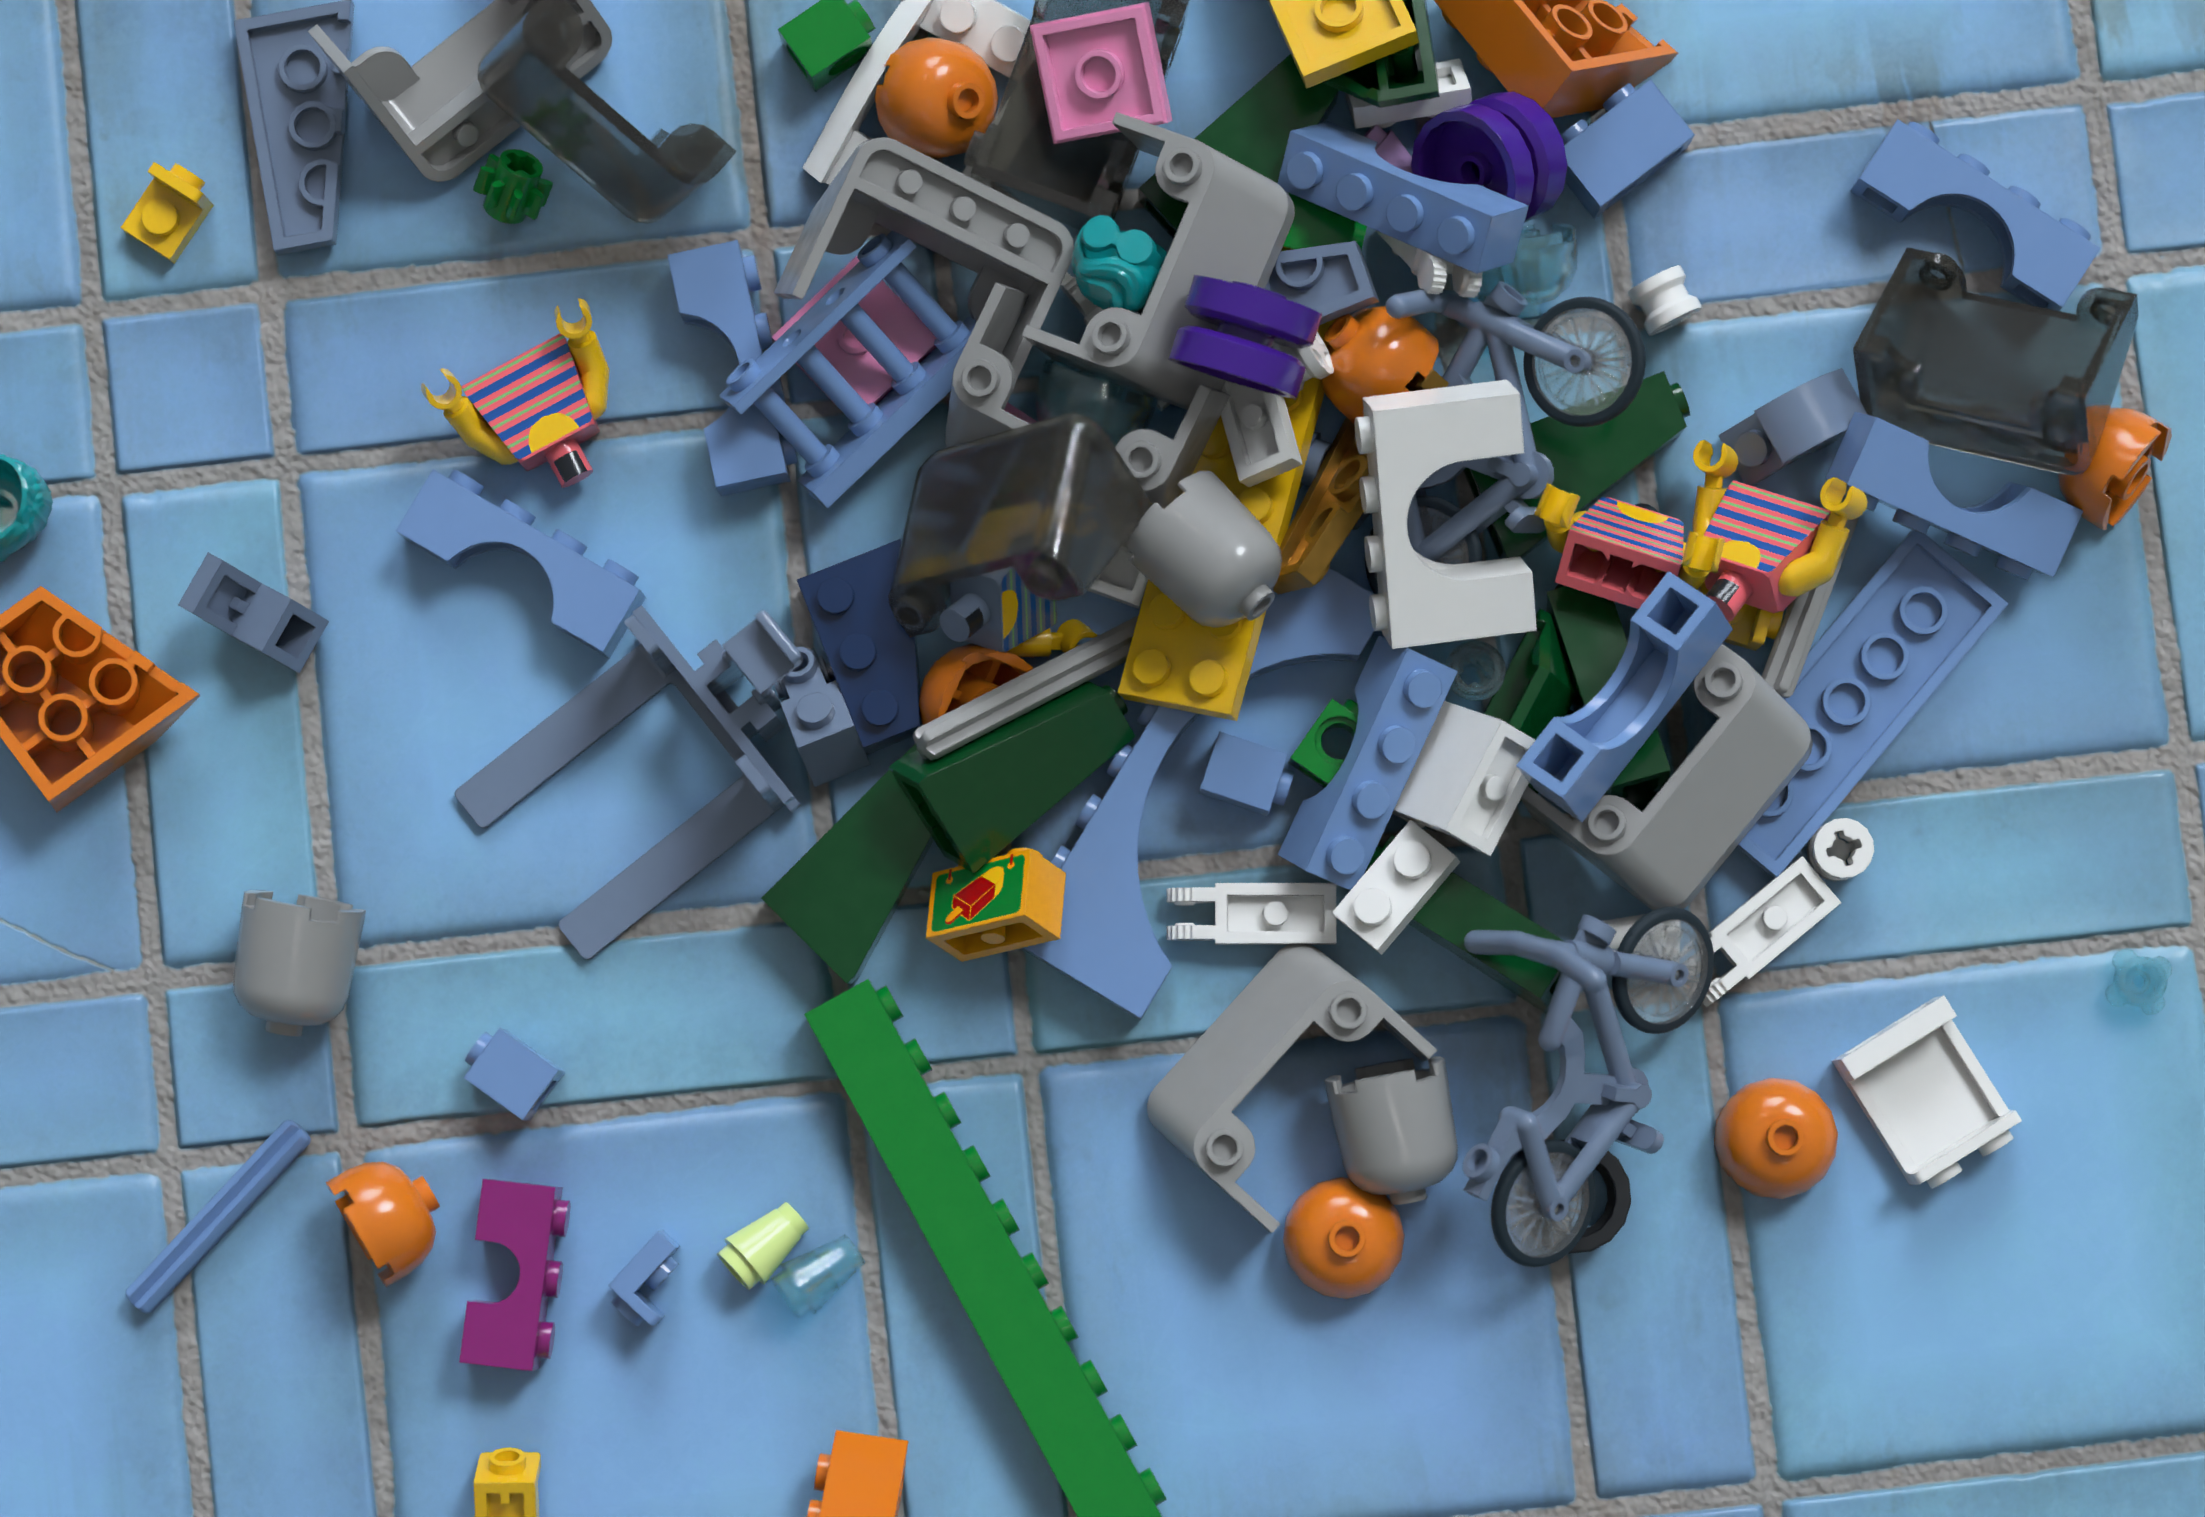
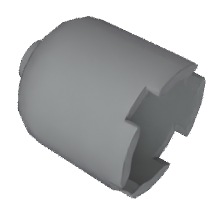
(1208, 553)
(295, 959)
(1395, 1127)

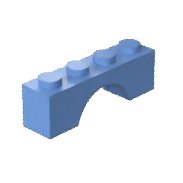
(1442, 218)
(2038, 252)
(715, 294)
(2016, 523)
(459, 524)
(1665, 651)
(1396, 710)

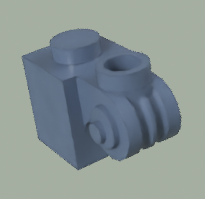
(820, 720)

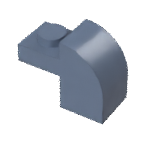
(1793, 426)
(253, 613)

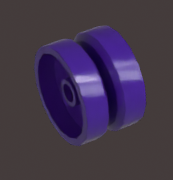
(1498, 144)
(1248, 326)

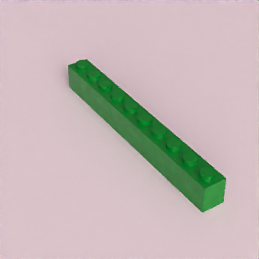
(980, 1257)

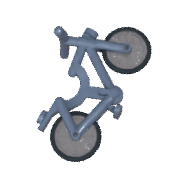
(1580, 369)
(1657, 986)

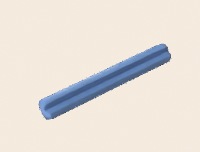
(218, 1216)

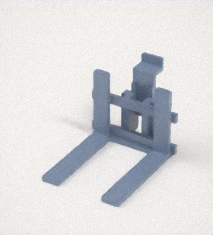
(758, 653)

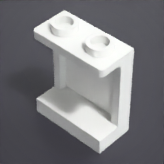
(1466, 777)
(1927, 1094)

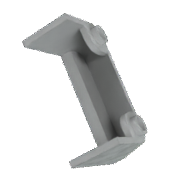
(437, 103)
(944, 214)
(1227, 233)
(987, 379)
(1708, 801)
(1205, 1086)

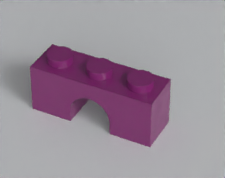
(516, 1329)

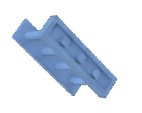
(872, 426)

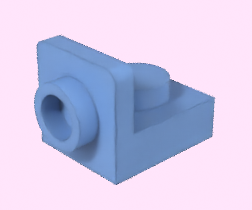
(647, 1267)

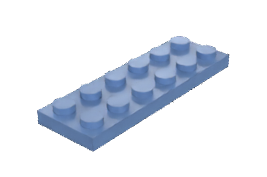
(1870, 681)

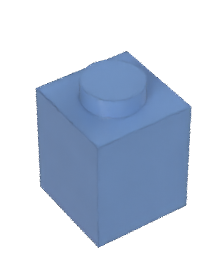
(1246, 775)
(511, 1073)

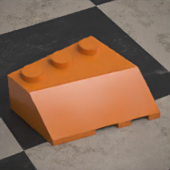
(1558, 50)
(77, 697)

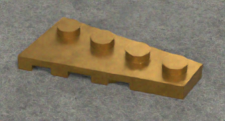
(1330, 506)

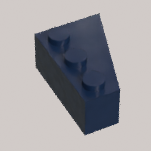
(867, 645)

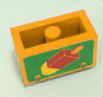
(998, 908)

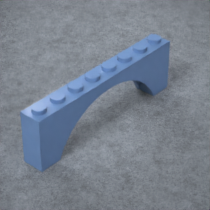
(1104, 921)

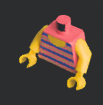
(535, 403)
(1771, 541)
(1622, 547)

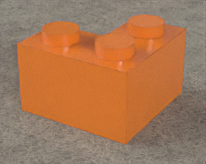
(860, 1477)

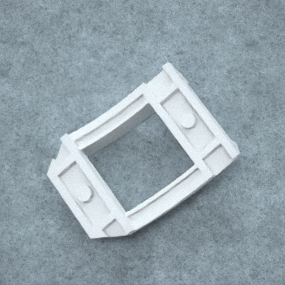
(982, 25)

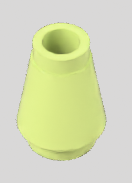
(763, 1245)

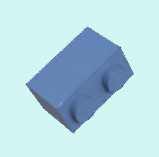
(1623, 146)

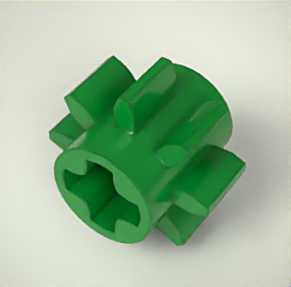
(513, 186)

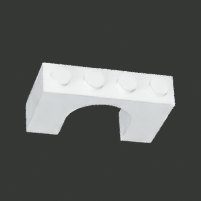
(1405, 443)

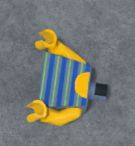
(1005, 616)

